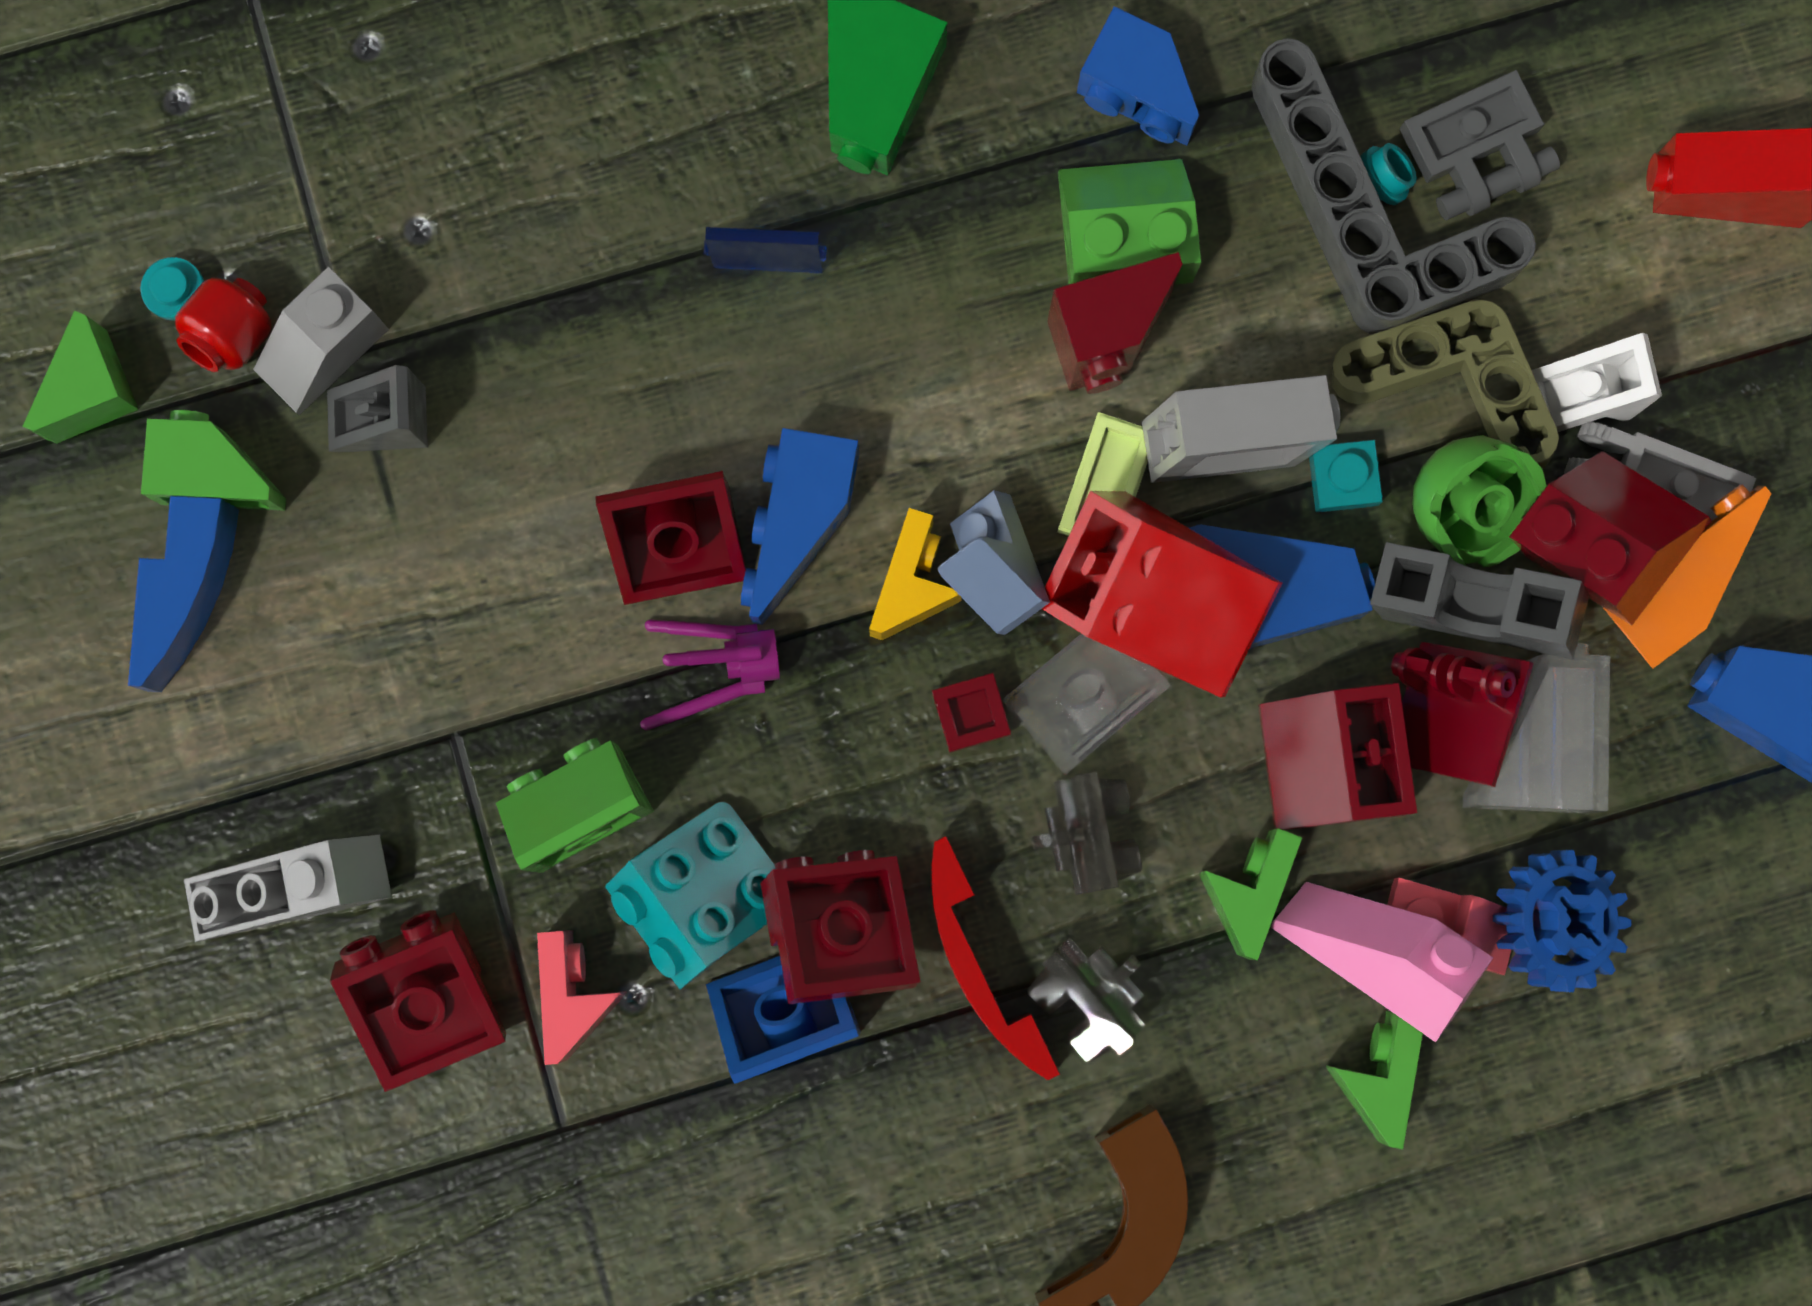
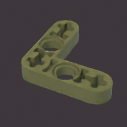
(1471, 358)

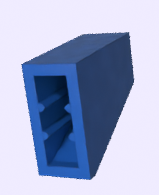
(1319, 581)
(1761, 700)

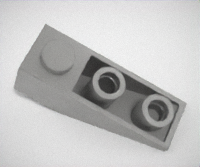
(288, 886)

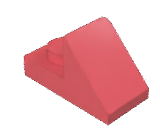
(1464, 914)
(567, 1016)

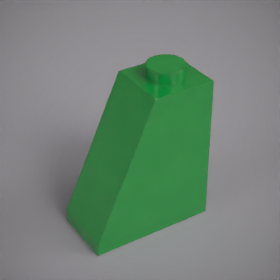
(877, 77)

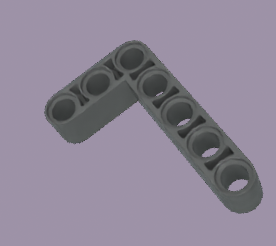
(1362, 210)

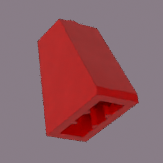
(1735, 176)

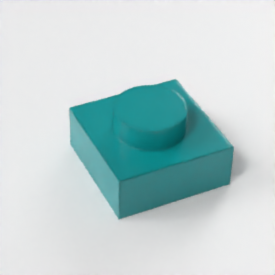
(1345, 476)

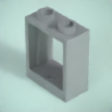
(1240, 428)

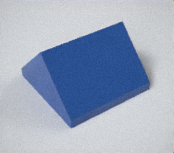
(765, 1031)

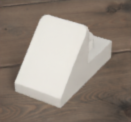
(1600, 383)

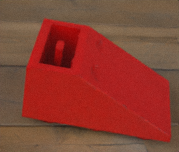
(1158, 591)

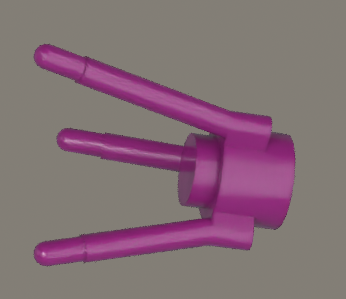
(748, 656)

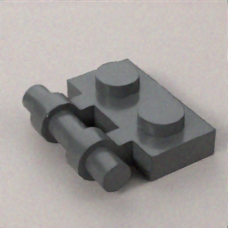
(1471, 128)

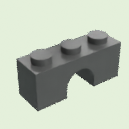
(1512, 610)

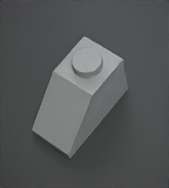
(317, 340)

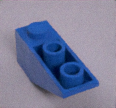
(807, 504)

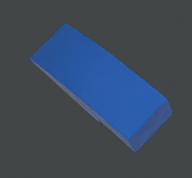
(181, 590)

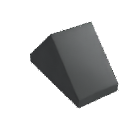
(378, 412)

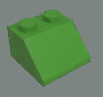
(1128, 217)
(572, 806)

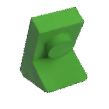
(1249, 909)
(1385, 1097)

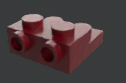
(840, 926)
(416, 999)

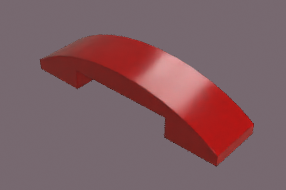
(1019, 1035)

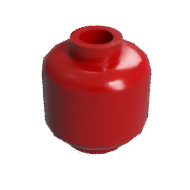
(223, 324)

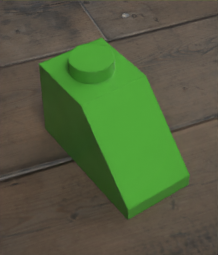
(201, 460)

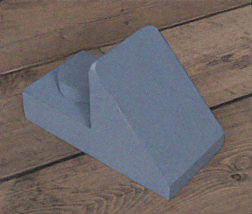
(995, 564)

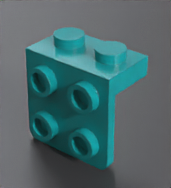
(695, 893)

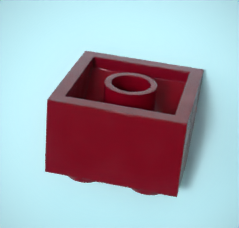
(1107, 319)
(1610, 533)

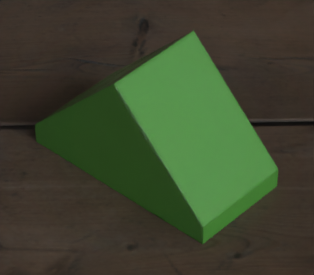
(81, 385)

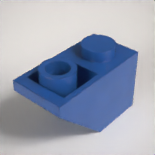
(1141, 77)

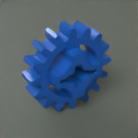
(1562, 920)

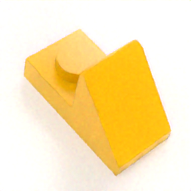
(904, 596)

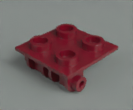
(1460, 709)

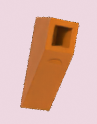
(1699, 581)

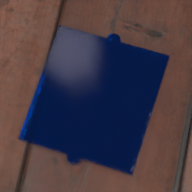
(765, 250)

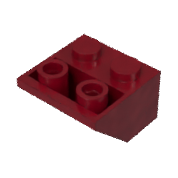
(1337, 757)

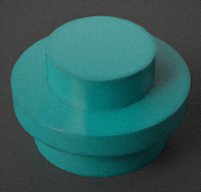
(1389, 172)
(169, 285)

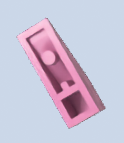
(1387, 952)

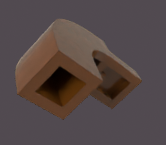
(1150, 1223)

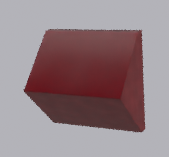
(672, 537)

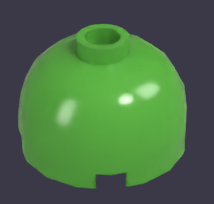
(1475, 498)

